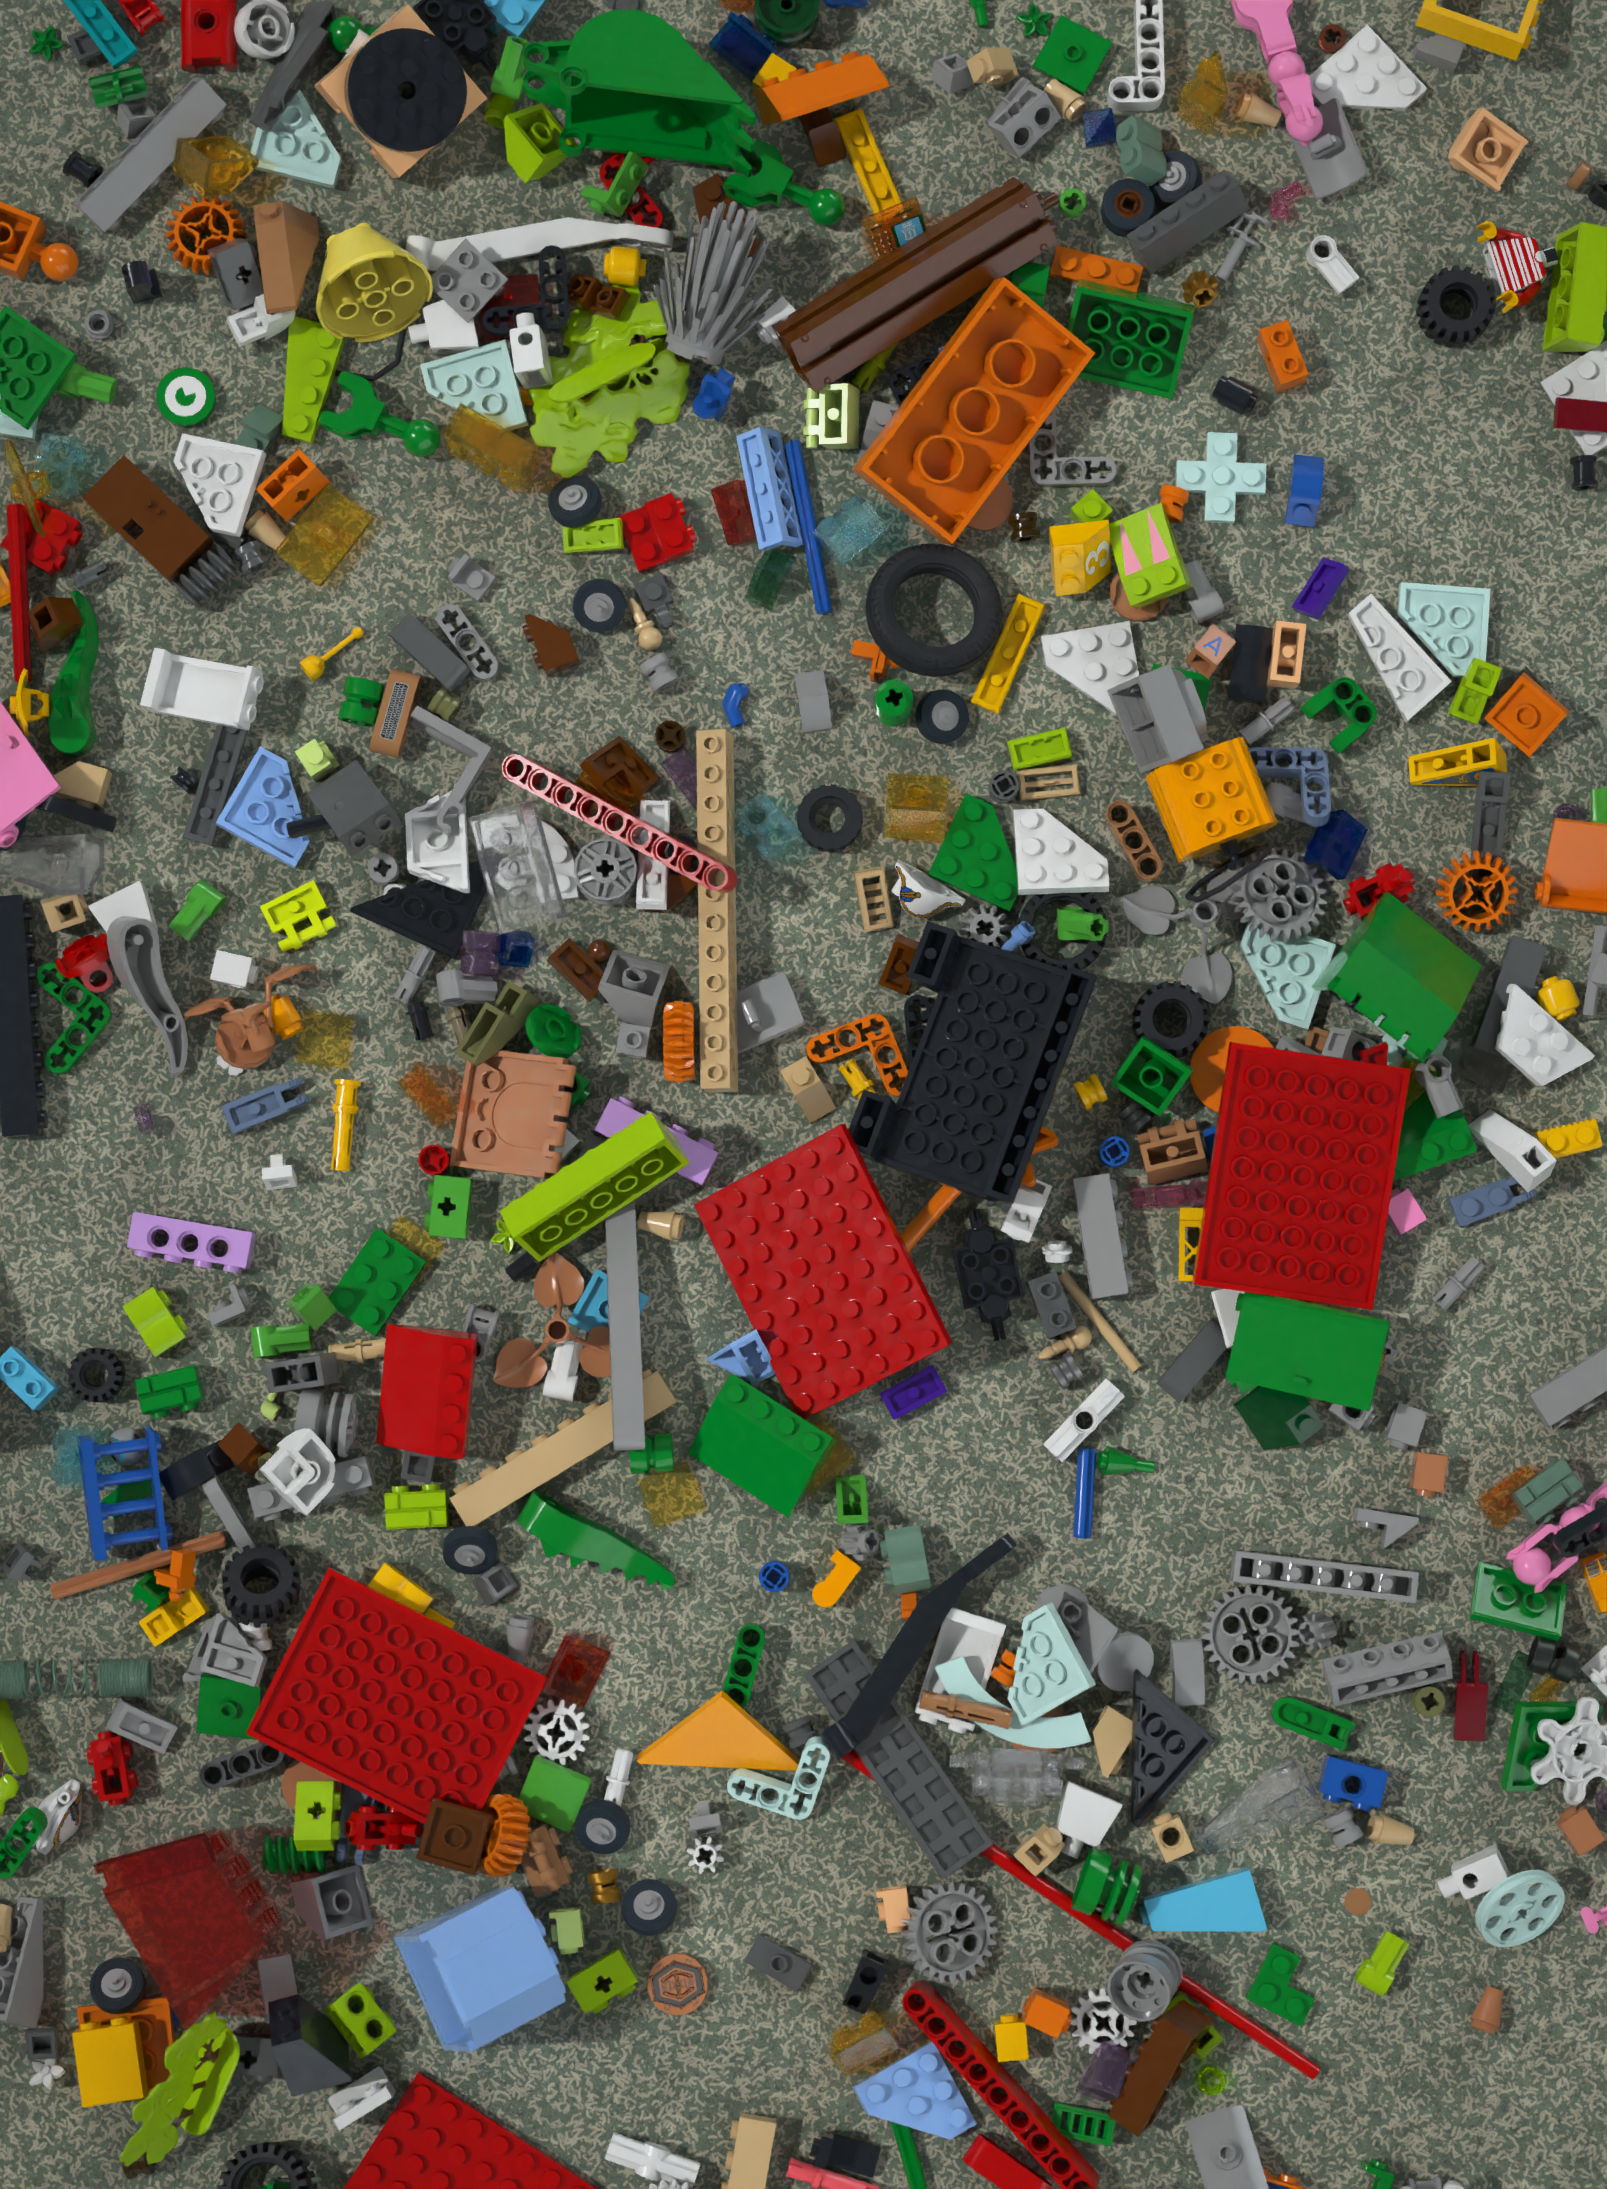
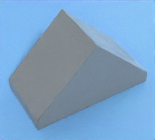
(1439, 52)
(813, 701)

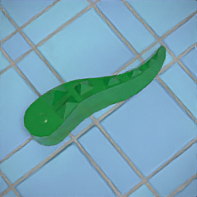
(69, 707)
(585, 1539)

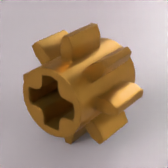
(1200, 289)

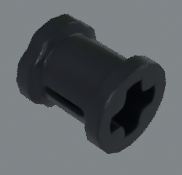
(81, 169)
(1584, 472)

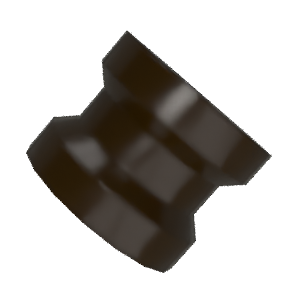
(1023, 527)
(667, 732)
(138, 2167)

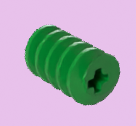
(901, 694)
(286, 1855)

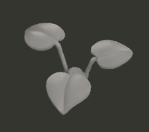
(1150, 914)

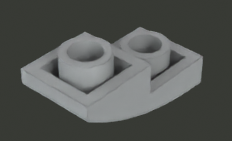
(1188, 1672)

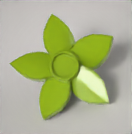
(504, 1236)

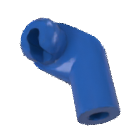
(731, 703)

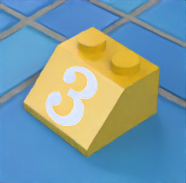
(1079, 556)

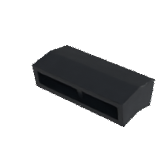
(1250, 664)

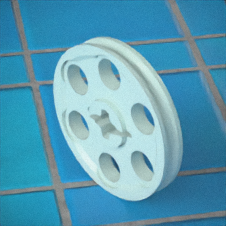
(1519, 1908)

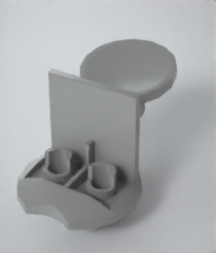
(1094, 1636)

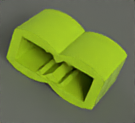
(156, 1321)

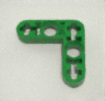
(82, 1010)
(29, 1838)

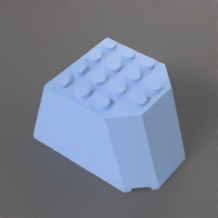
(482, 1969)

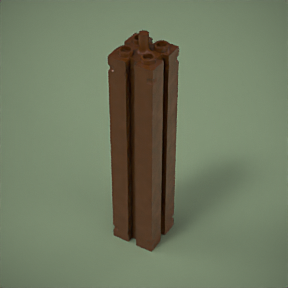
(917, 282)

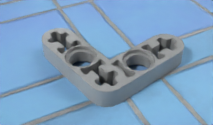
(1058, 464)

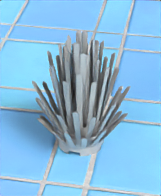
(712, 287)

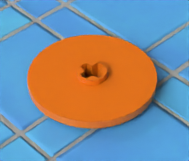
(1211, 1058)

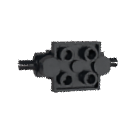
(461, 27)
(987, 1274)

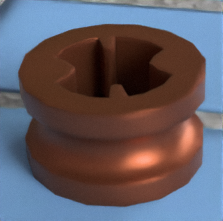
(1334, 30)

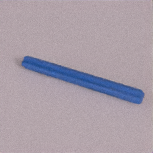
(808, 525)

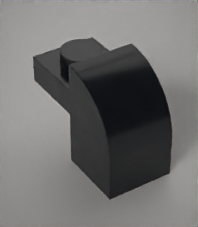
(195, 1469)

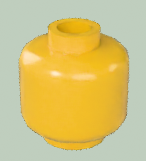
(624, 266)
(1558, 998)

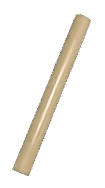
(1099, 1321)

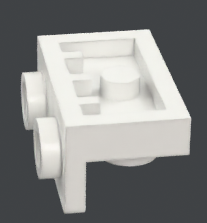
(361, 2097)

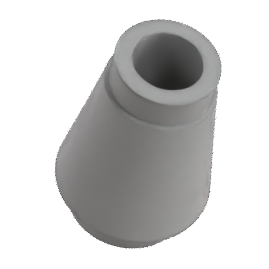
(519, 1636)

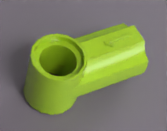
(1378, 1970)

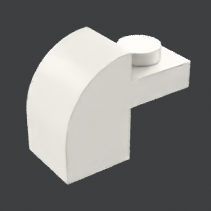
(256, 323)
(1026, 1211)

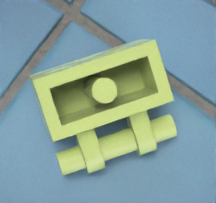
(837, 417)

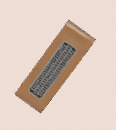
(395, 713)
(1132, 826)

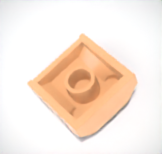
(1486, 149)

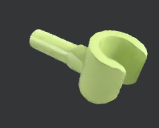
(269, 1408)

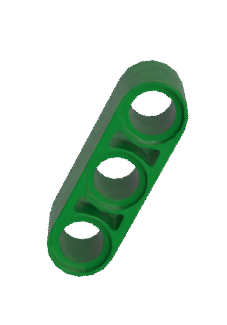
(744, 1651)

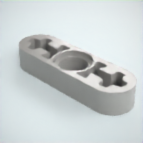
(461, 620)
(228, 1513)

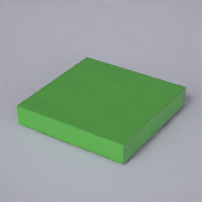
(554, 1793)

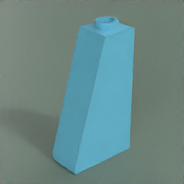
(1211, 1904)

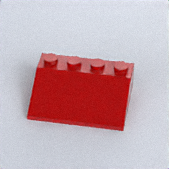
(427, 1390)

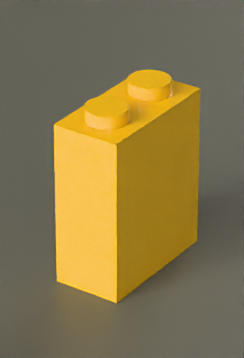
(110, 2061)

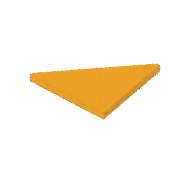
(720, 1737)

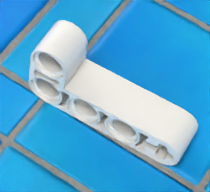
(1144, 50)

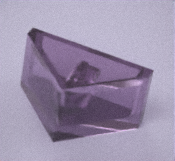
(1105, 2073)

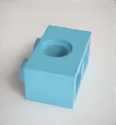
(26, 1378)

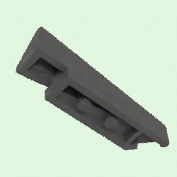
(296, 64)

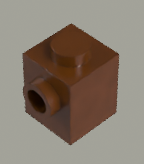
(243, 1448)

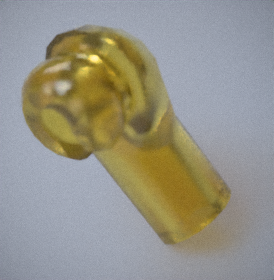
(1543, 1690)

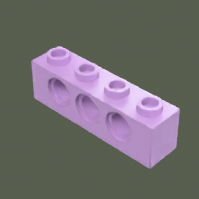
(146, 1226)

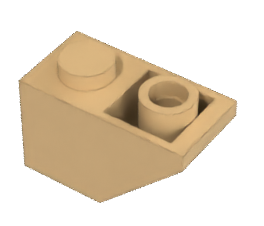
(84, 784)
(1111, 1737)

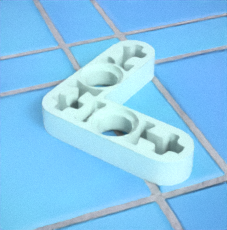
(787, 1792)

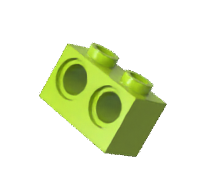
(354, 2025)

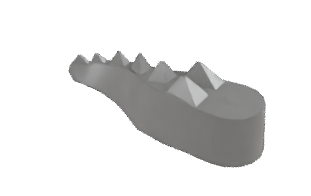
(137, 963)

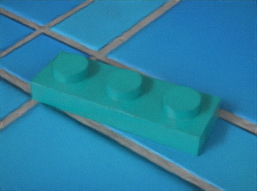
(103, 30)

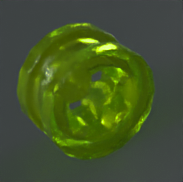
(1217, 2073)

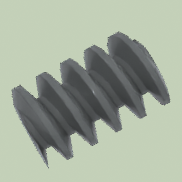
(206, 576)

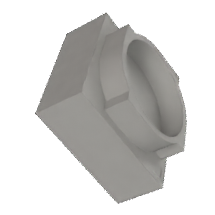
(1160, 716)

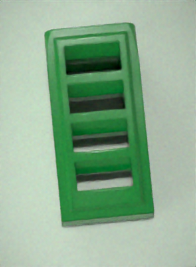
(1084, 2112)

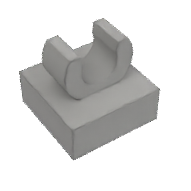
(706, 1822)

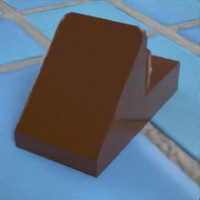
(823, 136)
(898, 965)

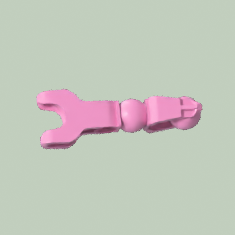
(1285, 67)
(1532, 1563)

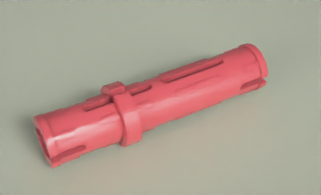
(822, 2177)

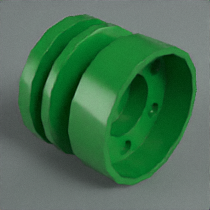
(1107, 1887)

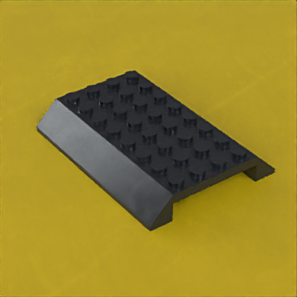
(979, 1068)

